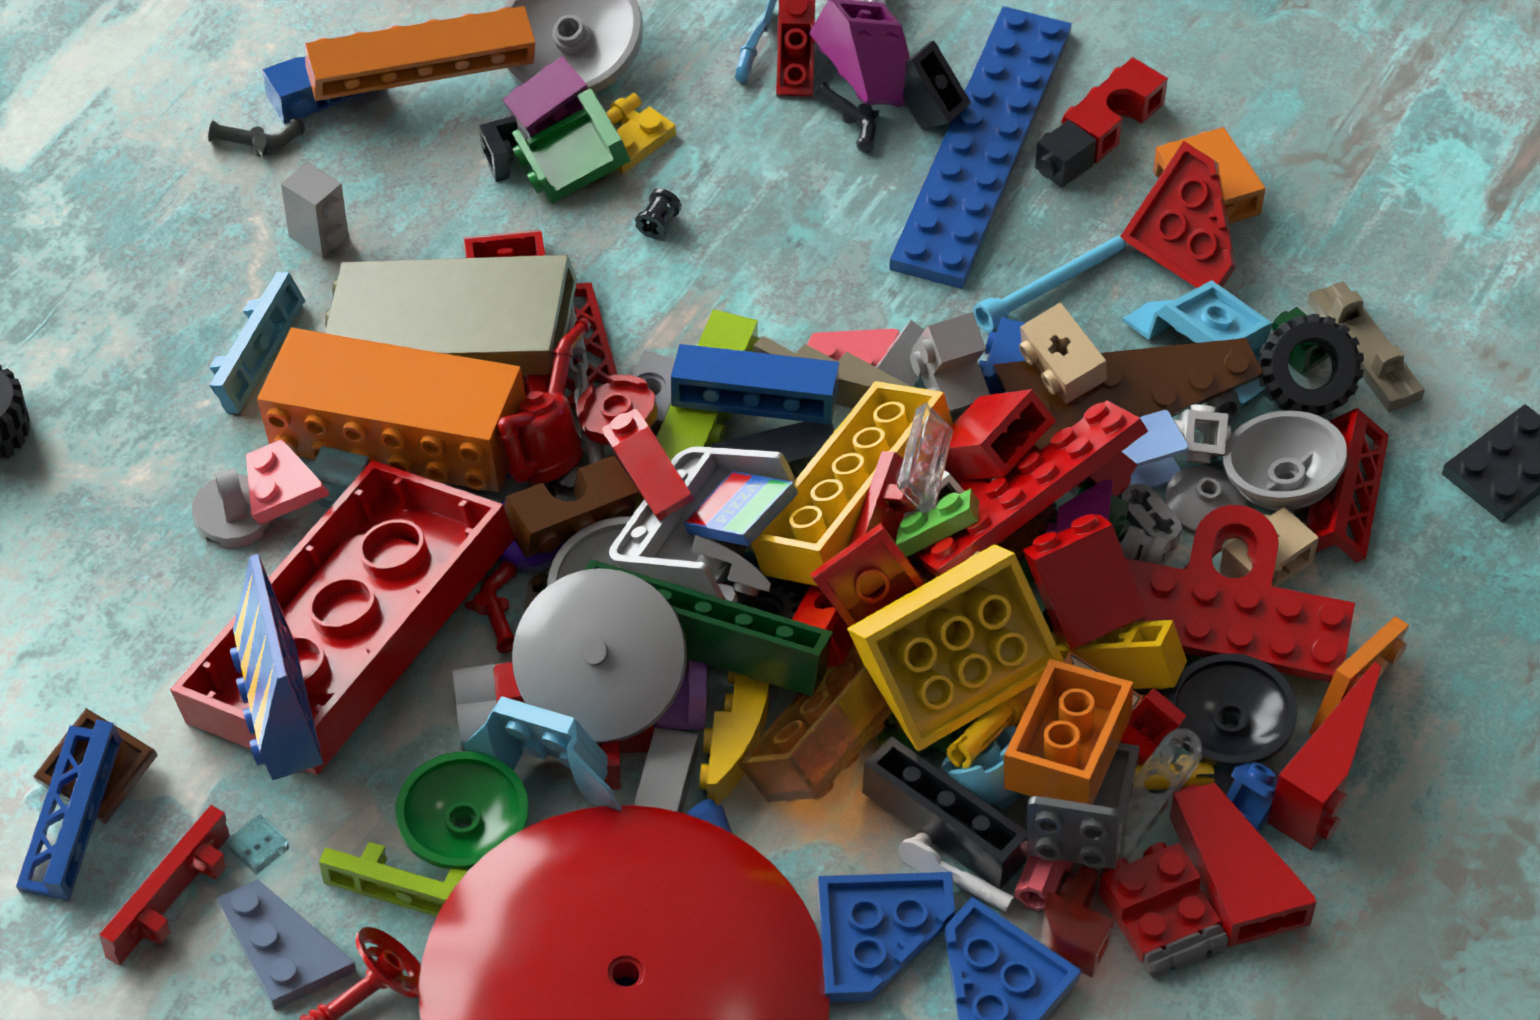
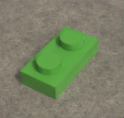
(948, 517)

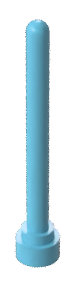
(990, 311)

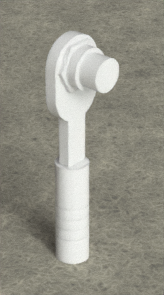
(920, 856)

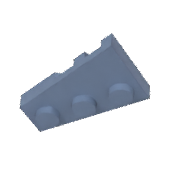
(281, 945)

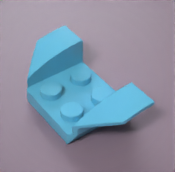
(1206, 316)
(540, 732)

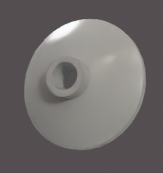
(1189, 502)

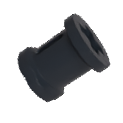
(658, 213)

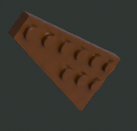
(1145, 380)

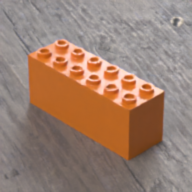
(392, 404)

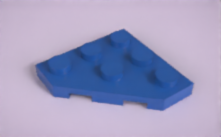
(878, 927)
(1002, 969)

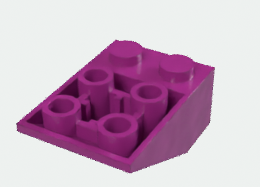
(865, 48)

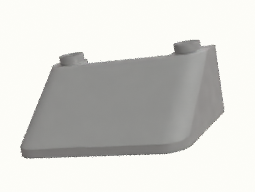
(665, 547)

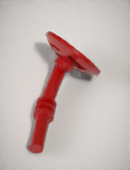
(381, 973)

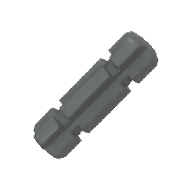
(1185, 950)

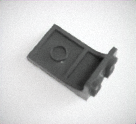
(1085, 831)

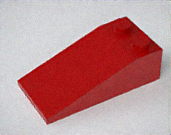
(1315, 779)

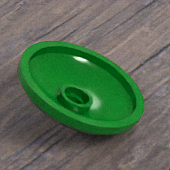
(458, 791)

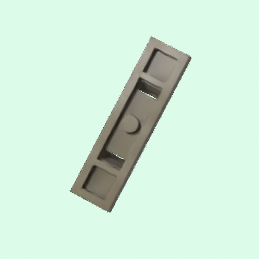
(1382, 362)

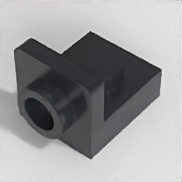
(497, 145)

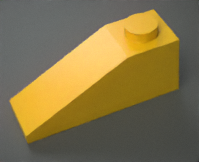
(1138, 652)

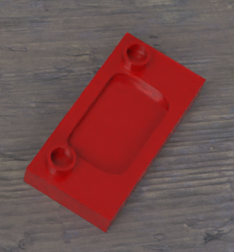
(359, 600)

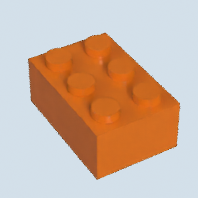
(1068, 734)

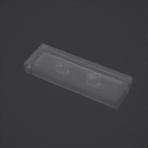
(925, 458)

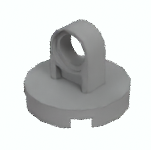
(224, 511)

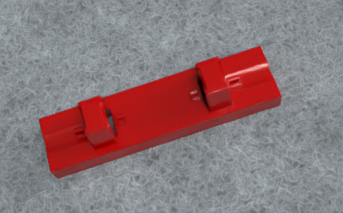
(882, 489)
(144, 911)

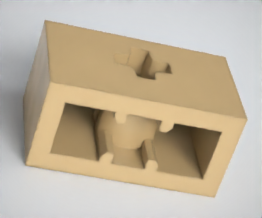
(1062, 353)
(1295, 549)

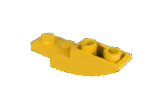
(733, 735)

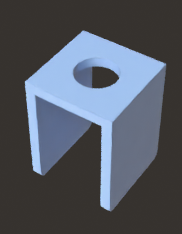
(1156, 450)

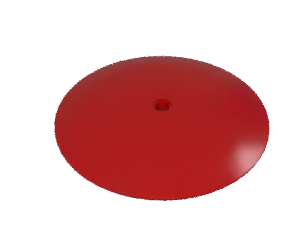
(623, 895)

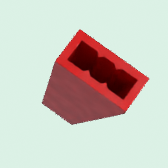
(1238, 868)

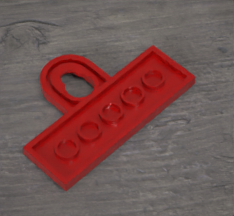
(1036, 483)
(1245, 615)

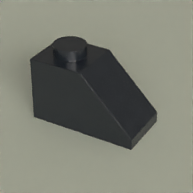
(932, 88)

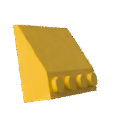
(956, 645)

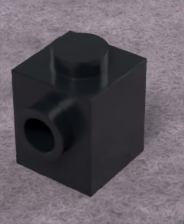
(1065, 153)

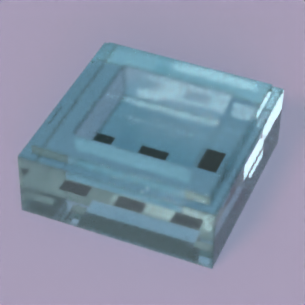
(257, 844)

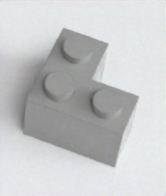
(949, 359)

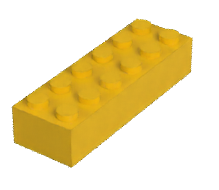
(837, 482)

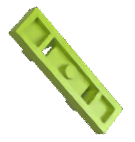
(374, 879)

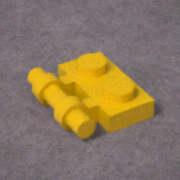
(641, 131)

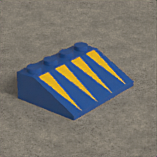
(272, 680)

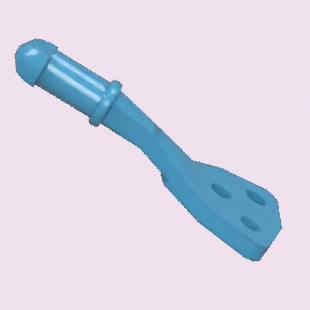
(749, 51)

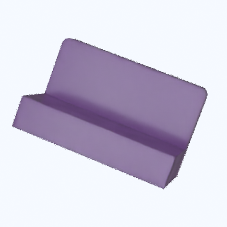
(689, 706)

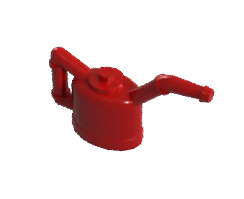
(543, 433)

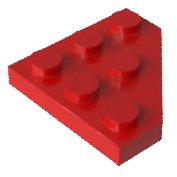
(1186, 220)

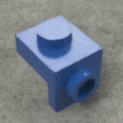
(1253, 792)

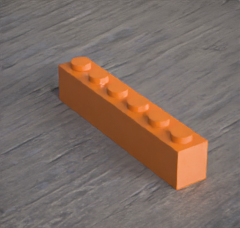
(419, 53)

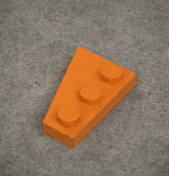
(1383, 648)

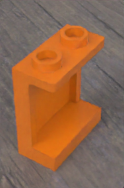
(1240, 183)

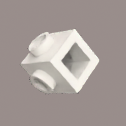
(1214, 432)

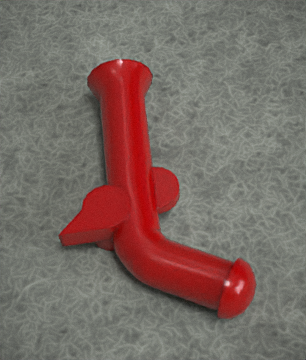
(489, 604)

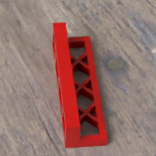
(1333, 512)

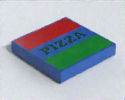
(740, 508)

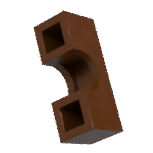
(545, 522)

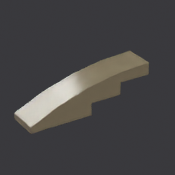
(854, 373)

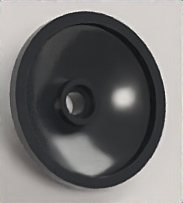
(1239, 693)

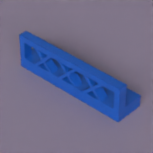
(78, 815)

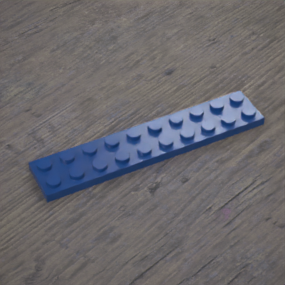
(981, 148)

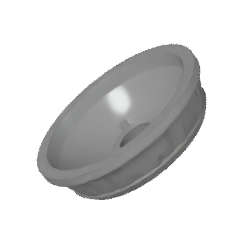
(1285, 459)

